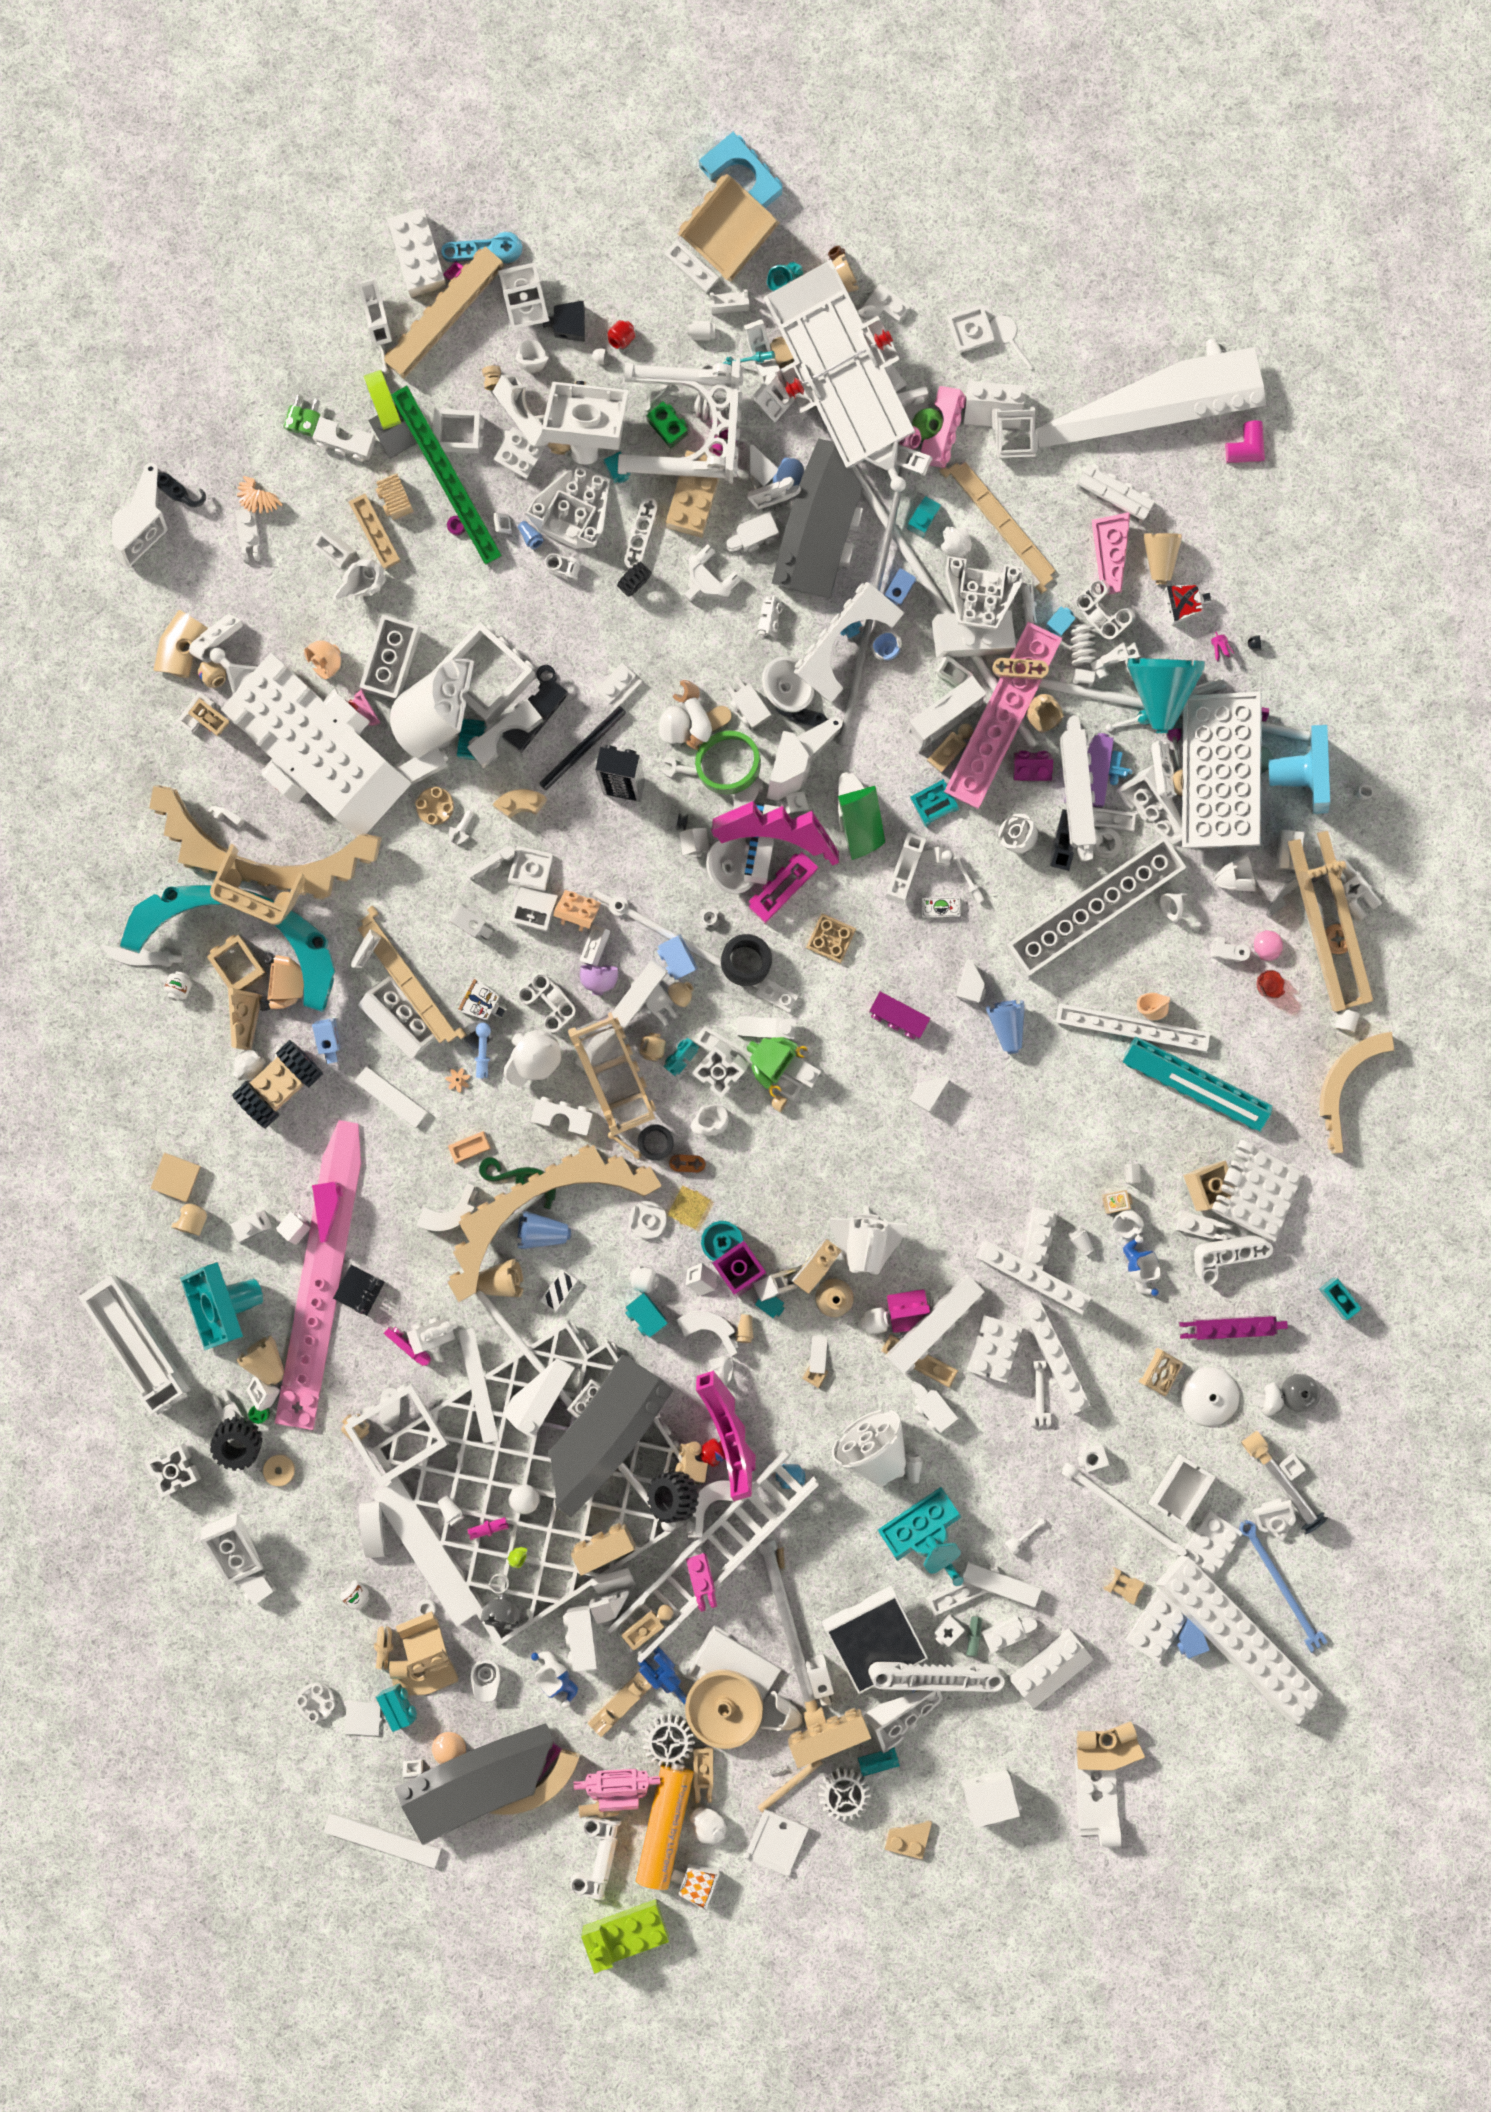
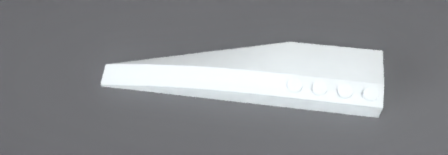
(1170, 396)

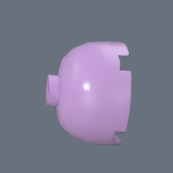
(598, 978)

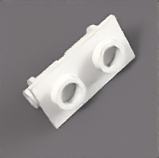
(772, 608)

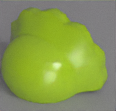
(517, 1557)

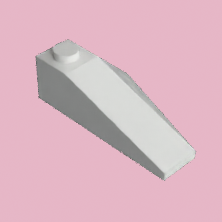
(1143, 796)
(533, 1403)
(894, 1718)

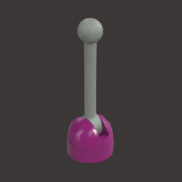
(1174, 736)

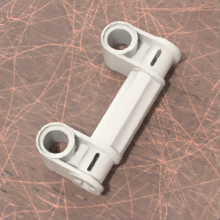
(603, 1859)

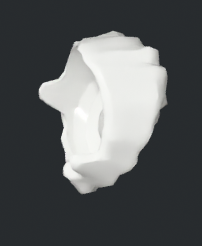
(710, 1120)
(708, 1825)

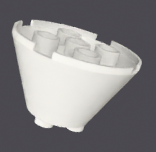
(873, 1447)

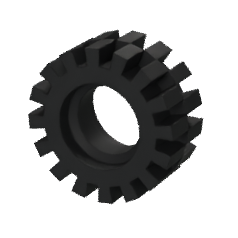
(634, 579)

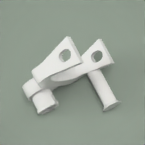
(1112, 658)

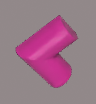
(1251, 449)

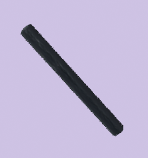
(582, 748)

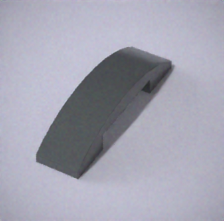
(1278, 902)

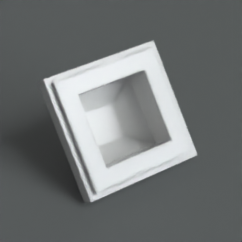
(502, 523)
(412, 1768)

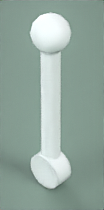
(385, 370)
(646, 406)

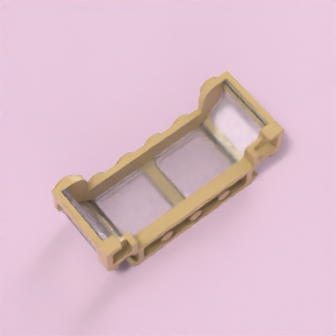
(613, 1073)

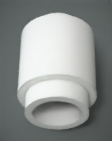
(702, 330)

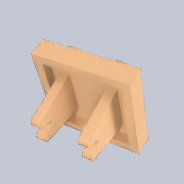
(577, 909)

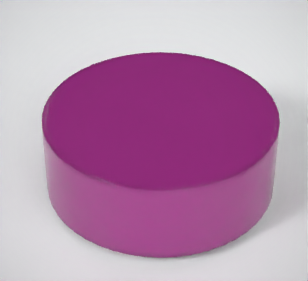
(455, 526)

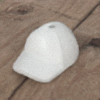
(484, 1688)

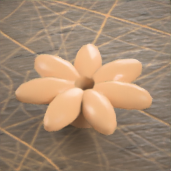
(462, 1078)

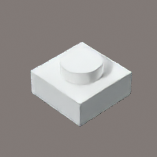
(1291, 1467)

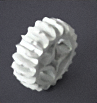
(677, 1740)
(858, 1805)

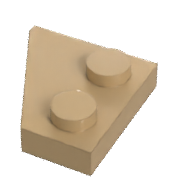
(909, 1839)

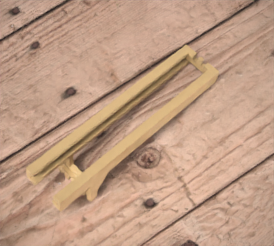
(1334, 871)

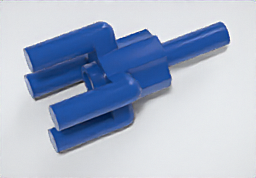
(663, 1676)

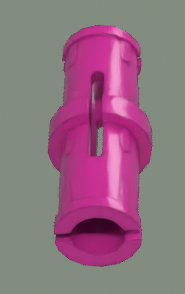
(488, 1528)

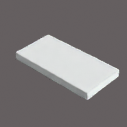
(725, 1653)

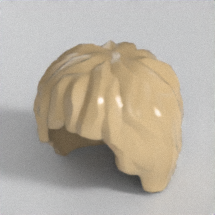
(1044, 713)

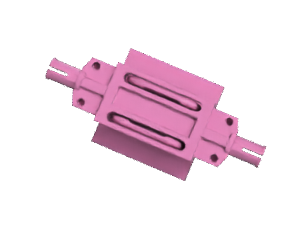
(617, 1788)

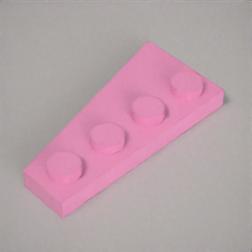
(1111, 546)

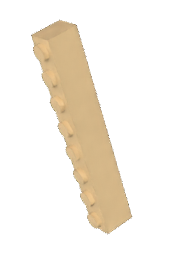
(444, 312)

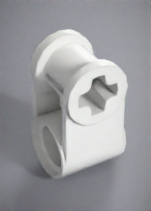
(564, 567)

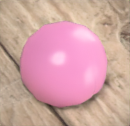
(1268, 945)

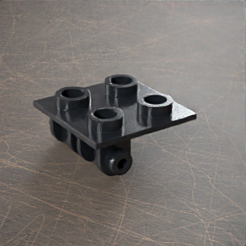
(358, 1290)

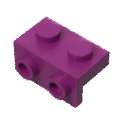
(1033, 766)

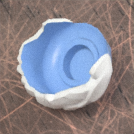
(886, 646)

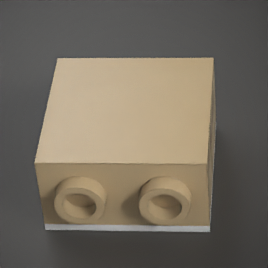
(816, 1265)

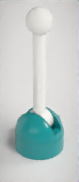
(1141, 717)

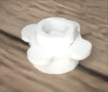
(713, 914)

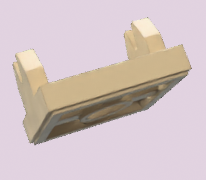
(1172, 1369)

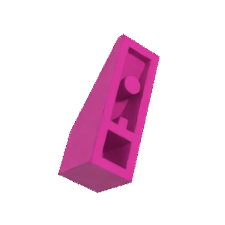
(326, 1205)

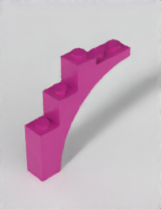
(731, 1430)

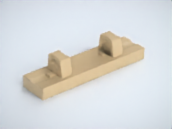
(619, 1704)

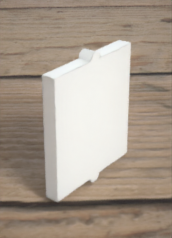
(362, 1718)

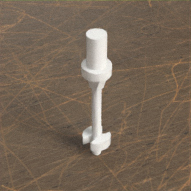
(973, 888)

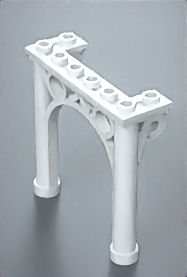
(721, 378)

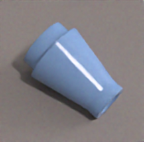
(530, 535)

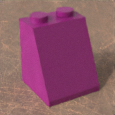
(739, 1269)

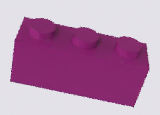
(899, 1016)

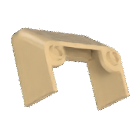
(227, 891)

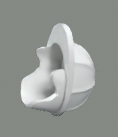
(531, 356)

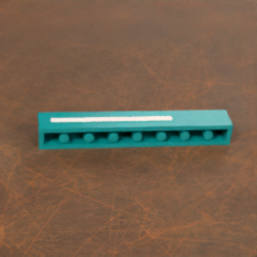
(1197, 1084)

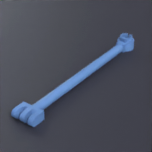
(1313, 1637)

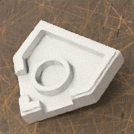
(1275, 1518)

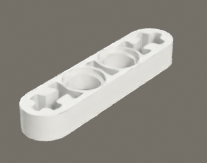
(641, 534)

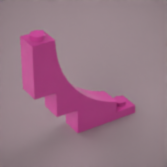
(802, 831)

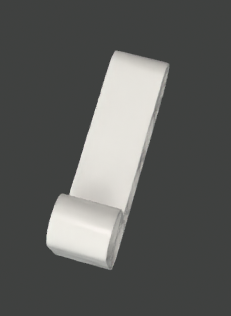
(1255, 1248)

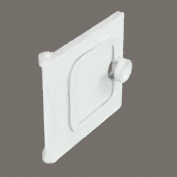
(776, 1846)

